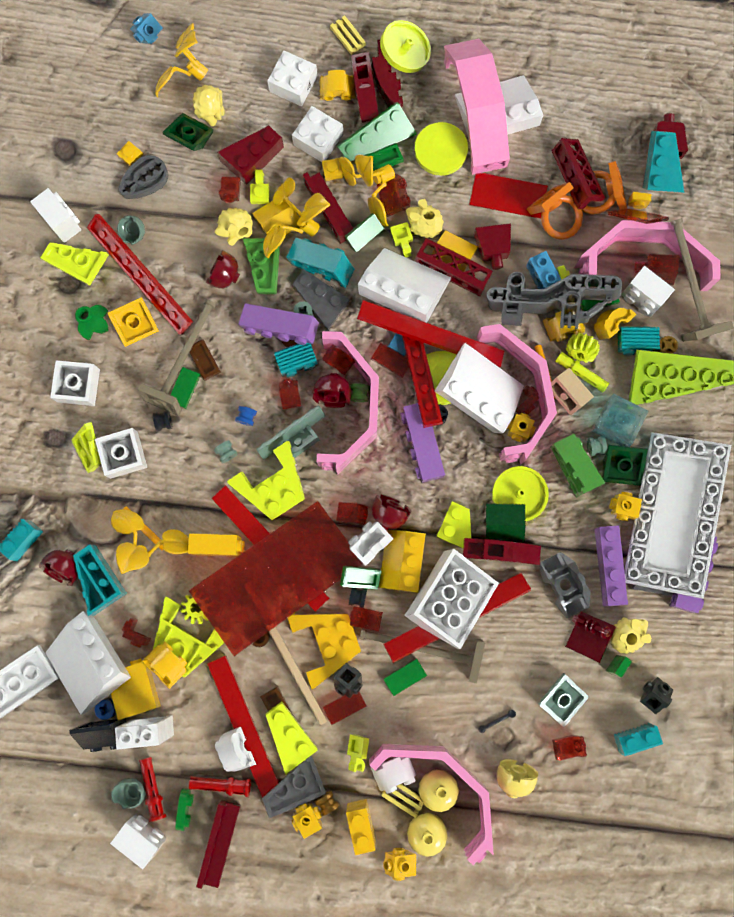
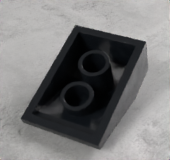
(97, 734)

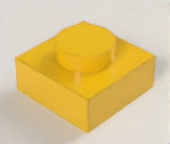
(129, 153)
(332, 169)
(639, 200)

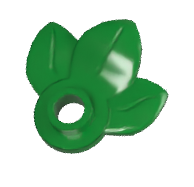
(94, 321)

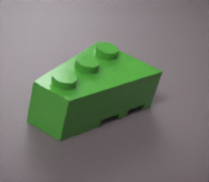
(576, 465)

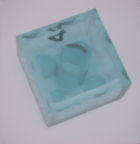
(620, 421)

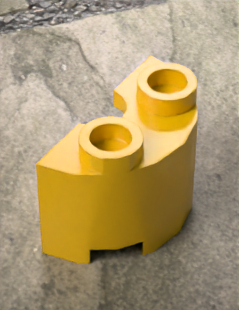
(337, 84)
(609, 320)
(559, 334)
(165, 664)

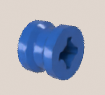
(245, 416)
(108, 706)

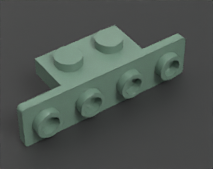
(298, 434)

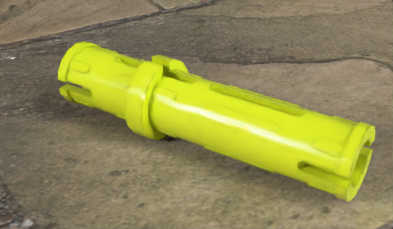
(582, 372)

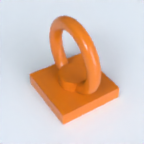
(614, 188)
(551, 201)

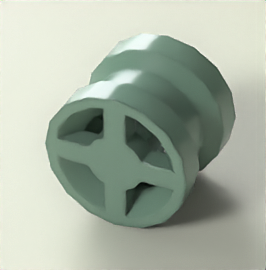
(301, 306)
(596, 445)
(225, 451)

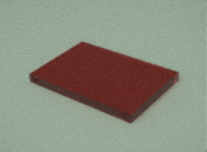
(638, 216)

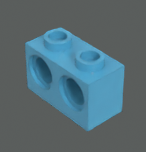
(542, 270)

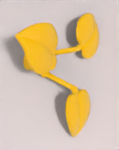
(194, 67)
(365, 169)
(312, 208)
(135, 556)

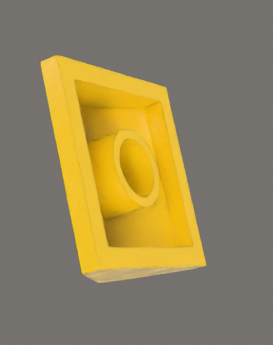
(273, 215)
(457, 245)
(133, 321)

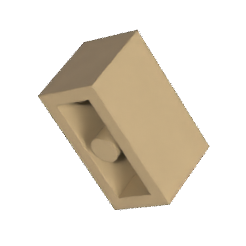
(570, 391)

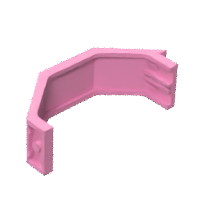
(482, 103)
(660, 232)
(539, 368)
(340, 461)
(483, 840)

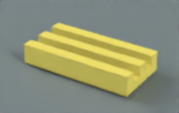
(339, 24)
(418, 806)

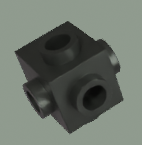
(348, 675)
(656, 695)

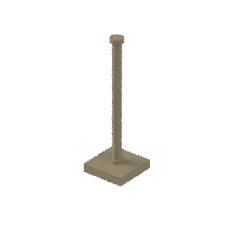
(706, 328)
(161, 398)
(473, 660)

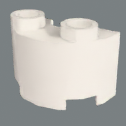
(369, 542)
(232, 751)
(393, 773)

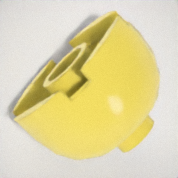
(516, 779)
(438, 790)
(427, 834)

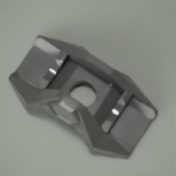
(562, 567)

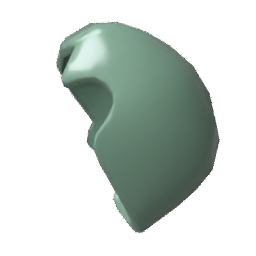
(131, 229)
(128, 793)

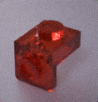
(230, 189)
(338, 359)
(289, 393)
(528, 406)
(352, 513)
(365, 618)
(137, 639)
(569, 747)

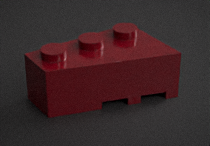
(251, 153)

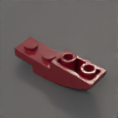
(386, 79)
(364, 86)
(501, 551)

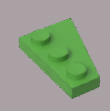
(263, 269)

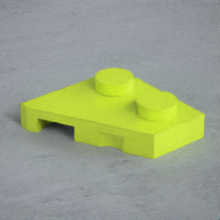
(86, 447)
(455, 525)

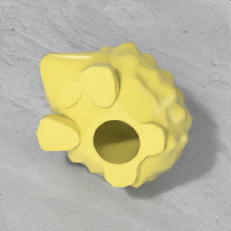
(208, 104)
(424, 220)
(234, 225)
(630, 635)

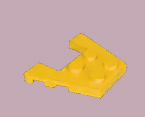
(335, 640)

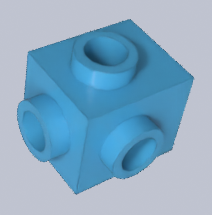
(146, 28)

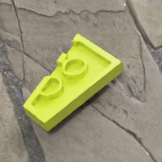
(76, 262)
(290, 738)

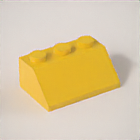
(402, 561)

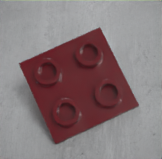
(590, 636)

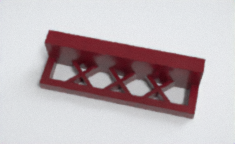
(573, 172)
(333, 214)
(458, 277)
(218, 844)

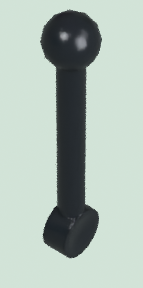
(511, 713)

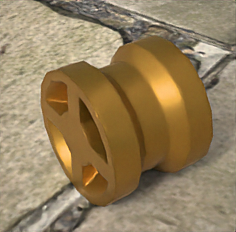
(669, 343)
(326, 803)

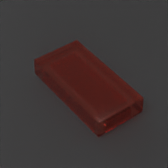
(391, 360)
(344, 707)

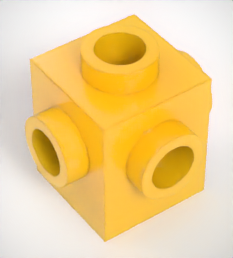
(518, 434)
(631, 508)
(310, 826)
(400, 864)

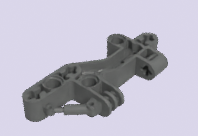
(555, 297)

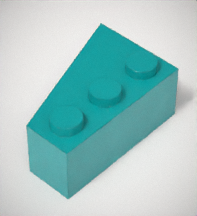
(663, 164)
(321, 260)
(97, 580)

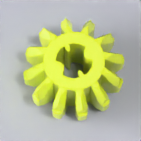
(583, 347)
(190, 611)

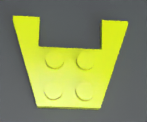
(278, 491)
(183, 643)

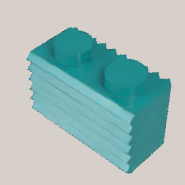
(638, 338)
(295, 359)
(20, 539)
(638, 739)

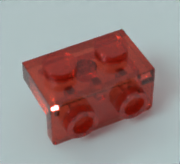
(394, 196)

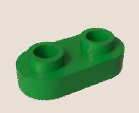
(183, 818)

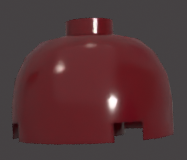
(223, 271)
(332, 391)
(389, 512)
(60, 566)

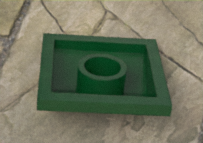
(189, 132)
(624, 465)
(505, 522)

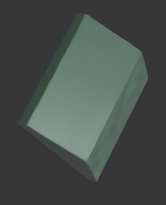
(563, 700)

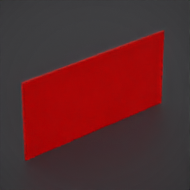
(506, 194)

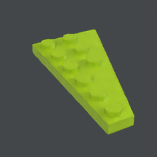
(673, 375)

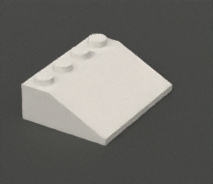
(520, 105)
(403, 285)
(481, 389)
(452, 598)
(86, 662)

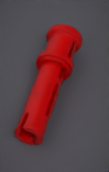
(228, 786)
(153, 800)

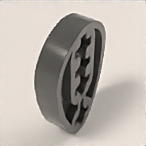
(140, 168)

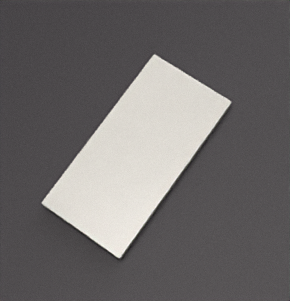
(677, 514)

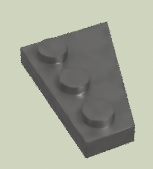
(324, 300)
(295, 789)

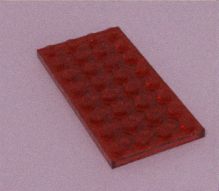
(274, 578)

